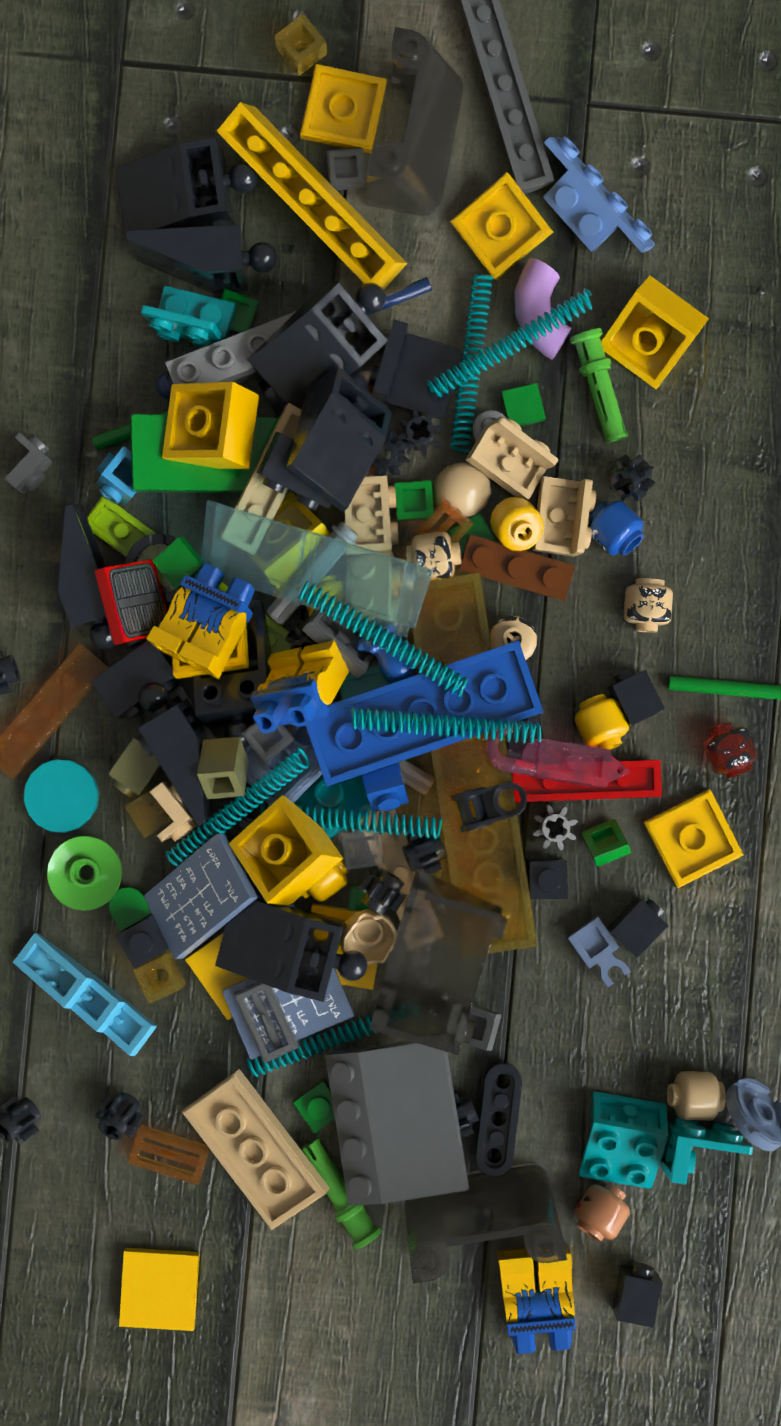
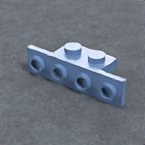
(588, 205)

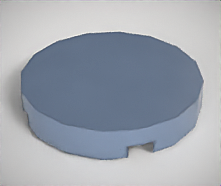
(755, 1113)

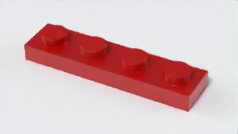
(641, 782)

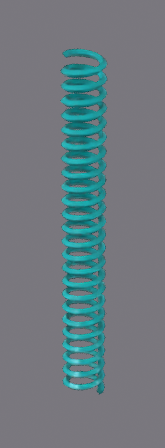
(509, 342)
(474, 349)
(384, 640)
(440, 724)
(240, 807)
(417, 830)
(314, 1047)

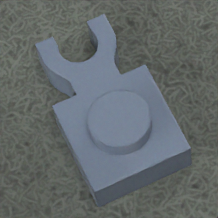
(596, 947)

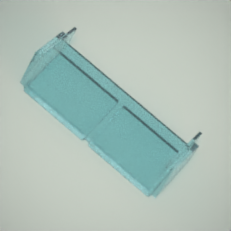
(284, 557)

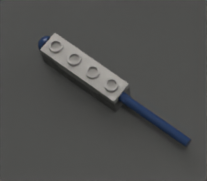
(228, 358)

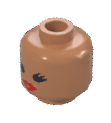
(602, 1212)

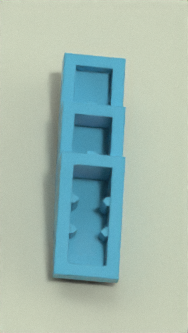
(85, 994)

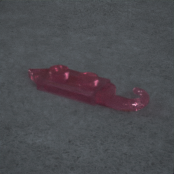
(560, 762)

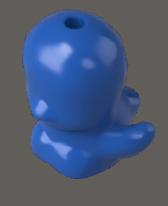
(390, 667)

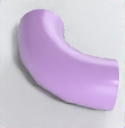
(533, 299)

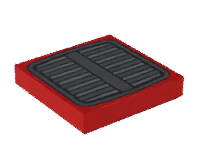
(131, 599)

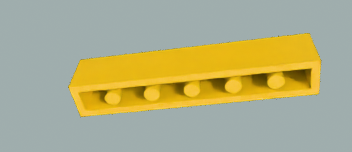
(311, 196)

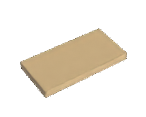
(255, 1149)

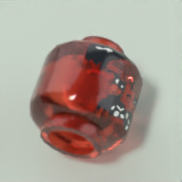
(730, 750)

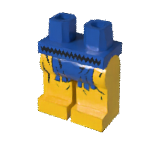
(204, 621)
(299, 686)
(538, 1308)

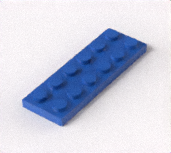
(495, 689)

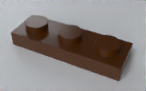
(516, 568)

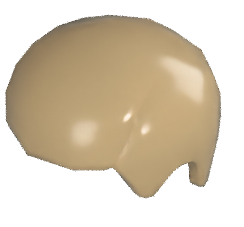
(463, 487)
(369, 934)

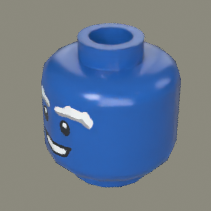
(616, 528)

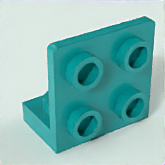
(190, 317)
(683, 1134)
(624, 1140)

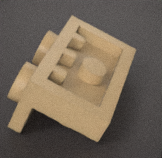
(370, 514)

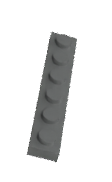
(507, 94)

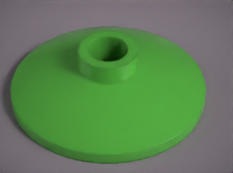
(66, 878)

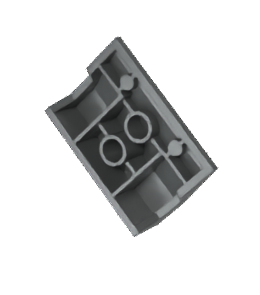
(396, 1122)

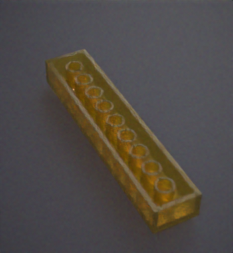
(491, 857)

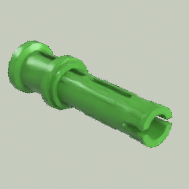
(595, 367)
(352, 1216)

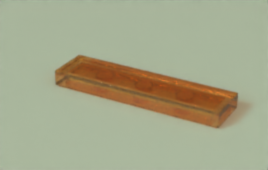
(48, 709)

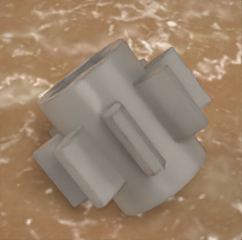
(564, 823)

